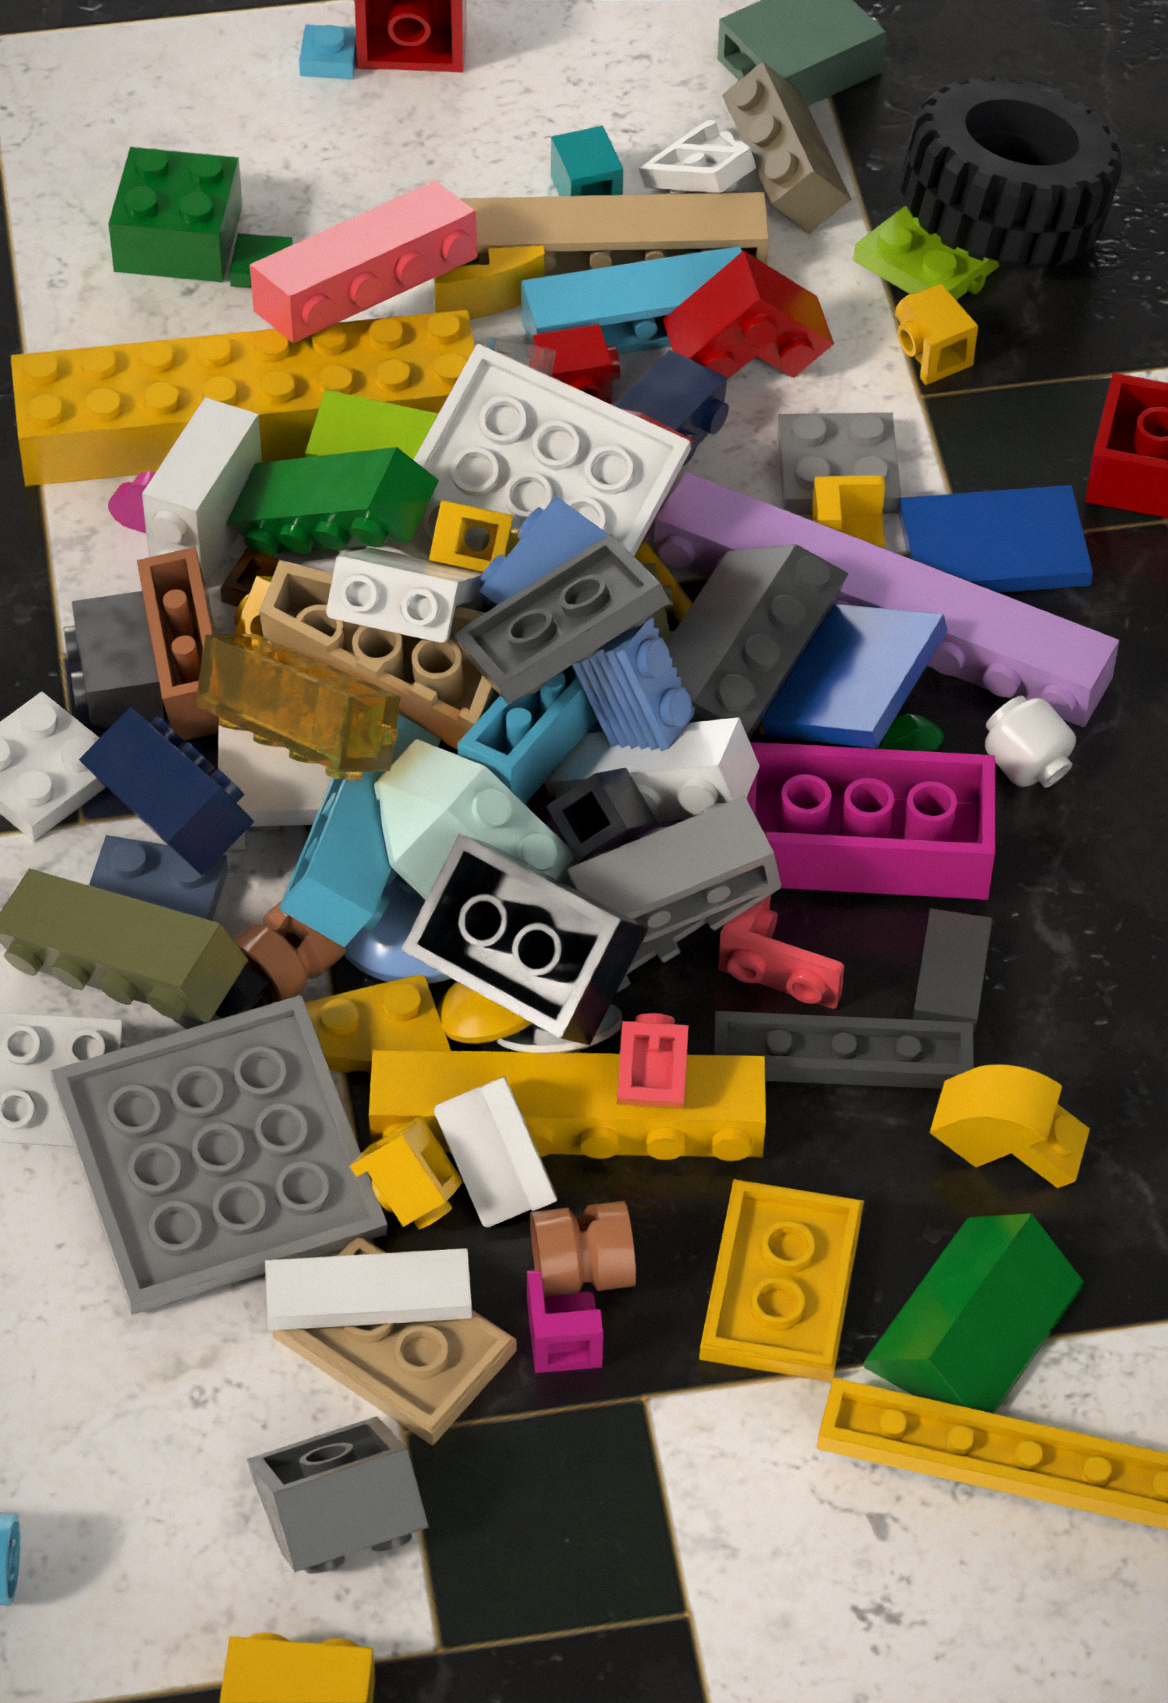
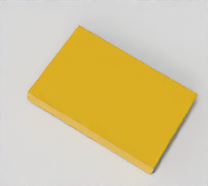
(782, 1280)

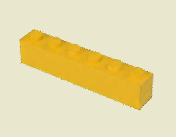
(574, 1105)

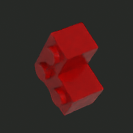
(749, 314)

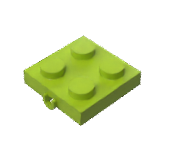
(917, 261)

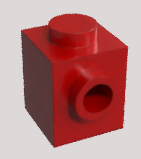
(583, 359)

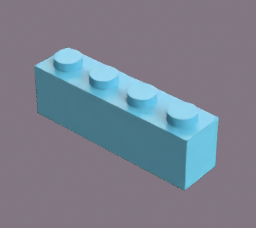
(623, 298)
(532, 735)
(346, 856)

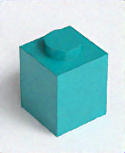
(585, 164)

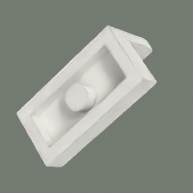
(495, 1152)

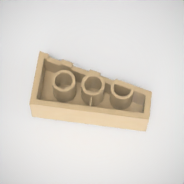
(433, 678)

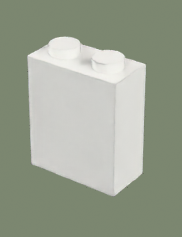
(201, 483)

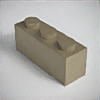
(786, 147)

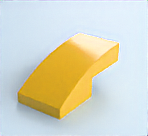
(491, 286)

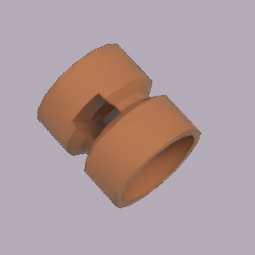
(287, 952)
(583, 1248)

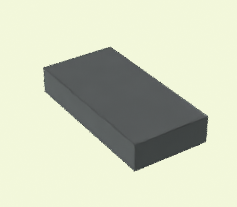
(952, 967)

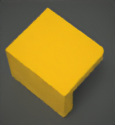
(851, 506)

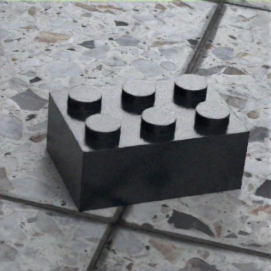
(524, 940)

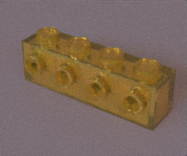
(298, 704)

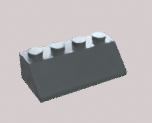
(751, 630)

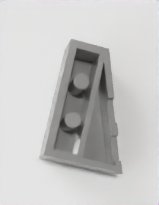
(684, 876)

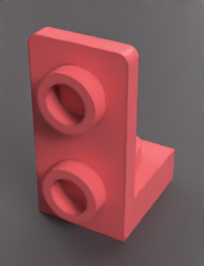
(756, 958)
(652, 1062)

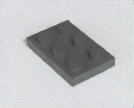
(561, 619)

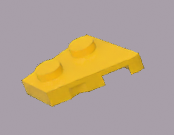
(376, 1018)

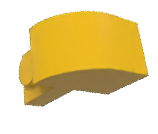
(1008, 1112)

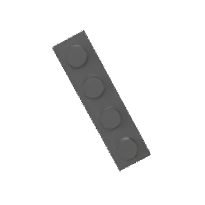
(848, 1048)

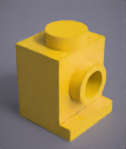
(936, 333)
(450, 533)
(410, 1174)

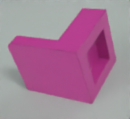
(563, 1329)

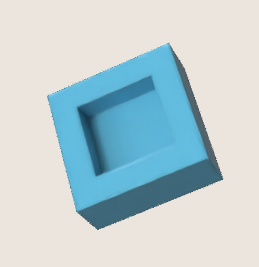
(328, 51)

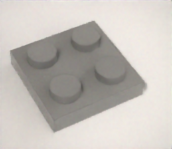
(835, 447)

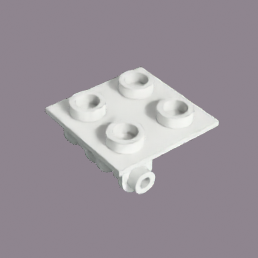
(28, 1052)

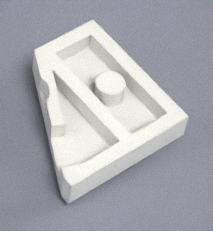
(700, 162)

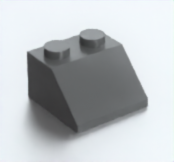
(339, 1495)

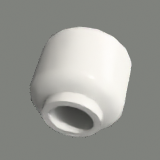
(1030, 742)

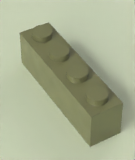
(119, 946)

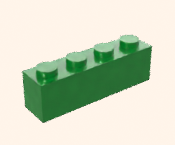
(332, 502)

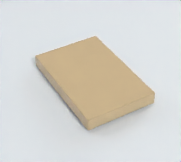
(410, 1369)

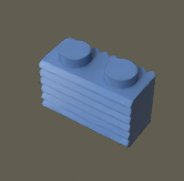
(636, 690)

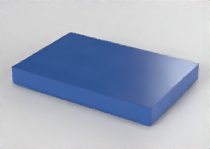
(1000, 537)
(855, 675)

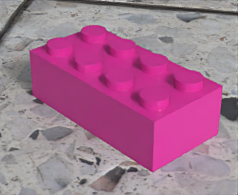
(877, 819)

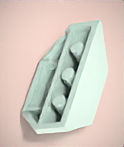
(438, 795)

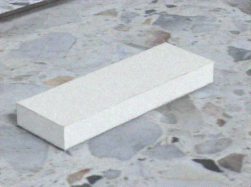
(368, 1289)

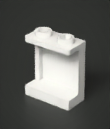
(401, 593)
(274, 785)

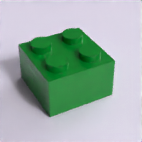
(175, 214)

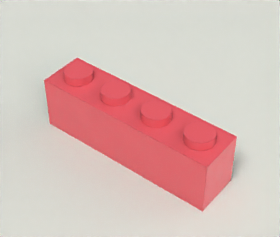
(363, 261)

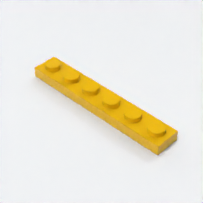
(996, 1452)

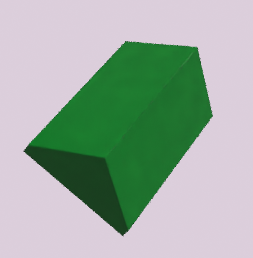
(978, 1314)

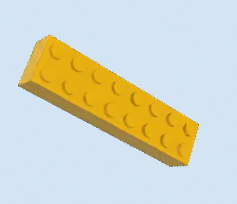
(128, 403)

